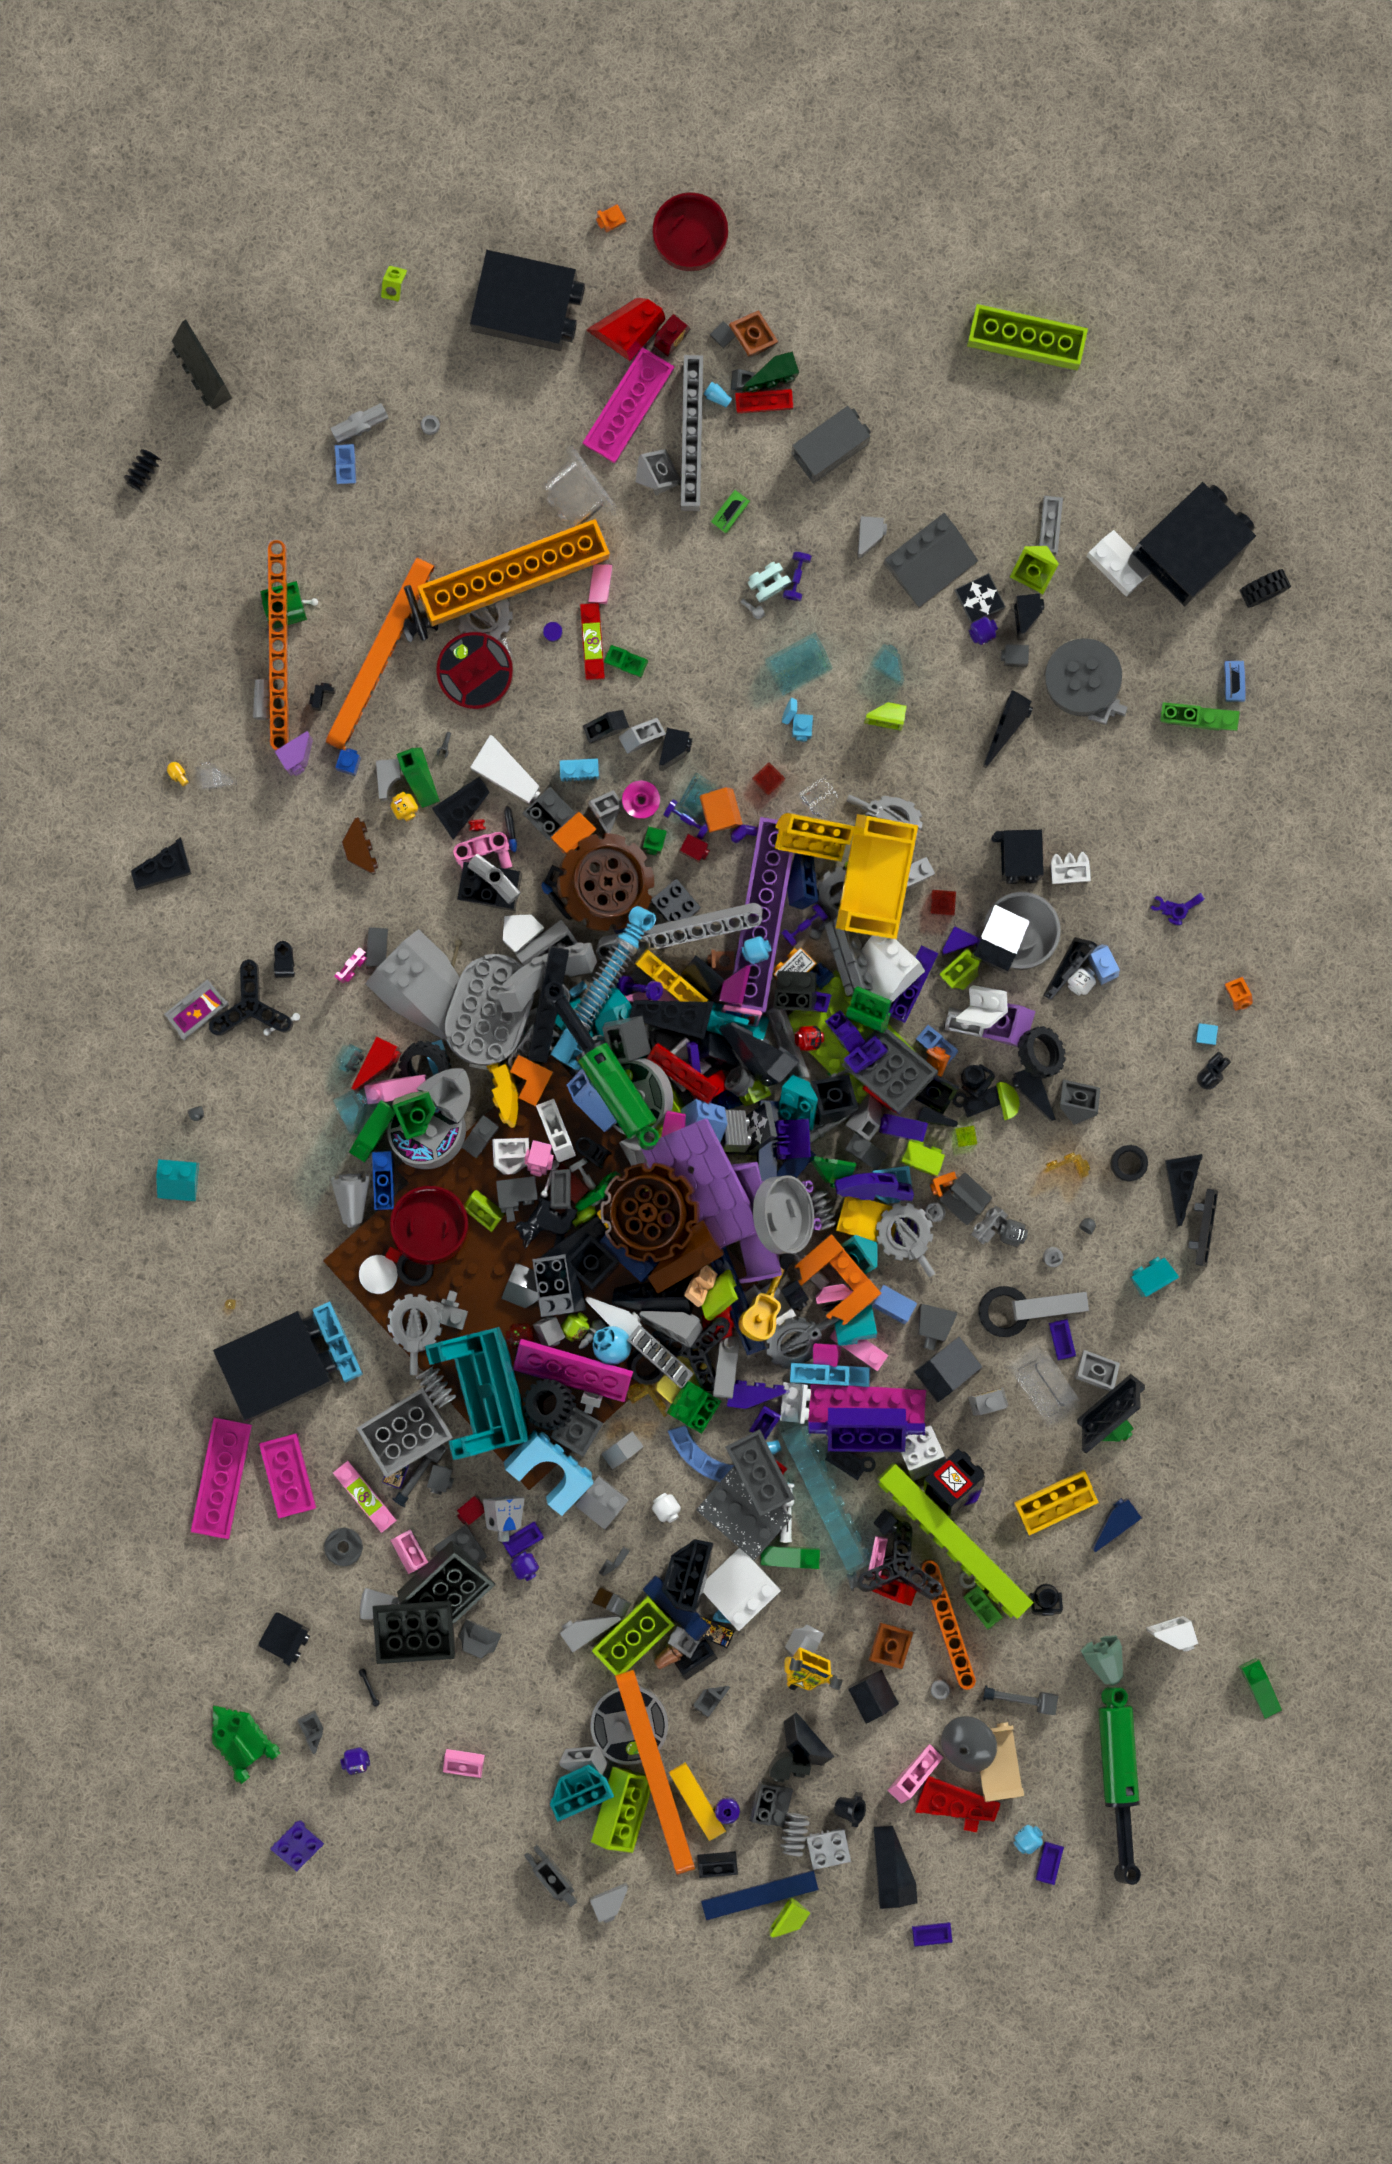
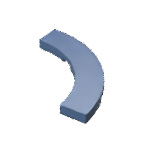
(696, 1457)

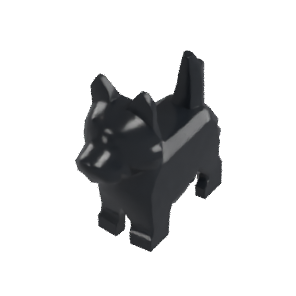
(545, 1219)

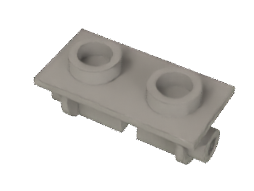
(983, 1230)

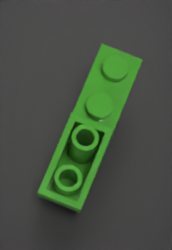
(1200, 717)

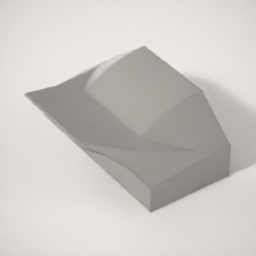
(806, 1638)

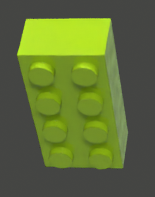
(633, 1636)

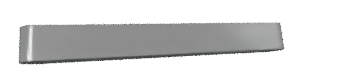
(689, 933)

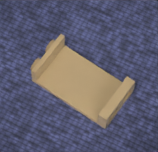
(1002, 1777)

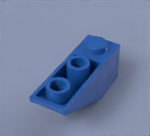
(383, 1180)

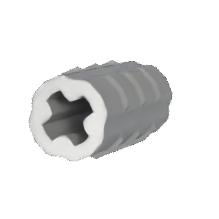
(261, 698)

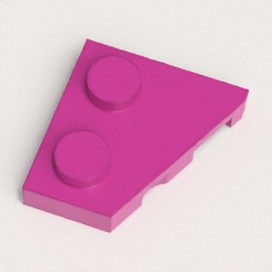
(355, 960)

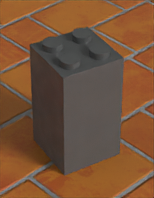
(831, 444)

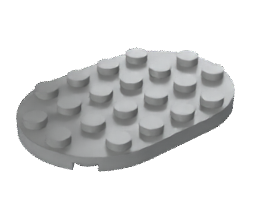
(476, 1021)

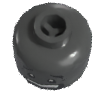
(1012, 1232)

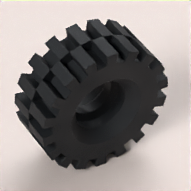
(1265, 588)

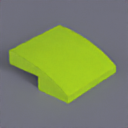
(720, 1296)

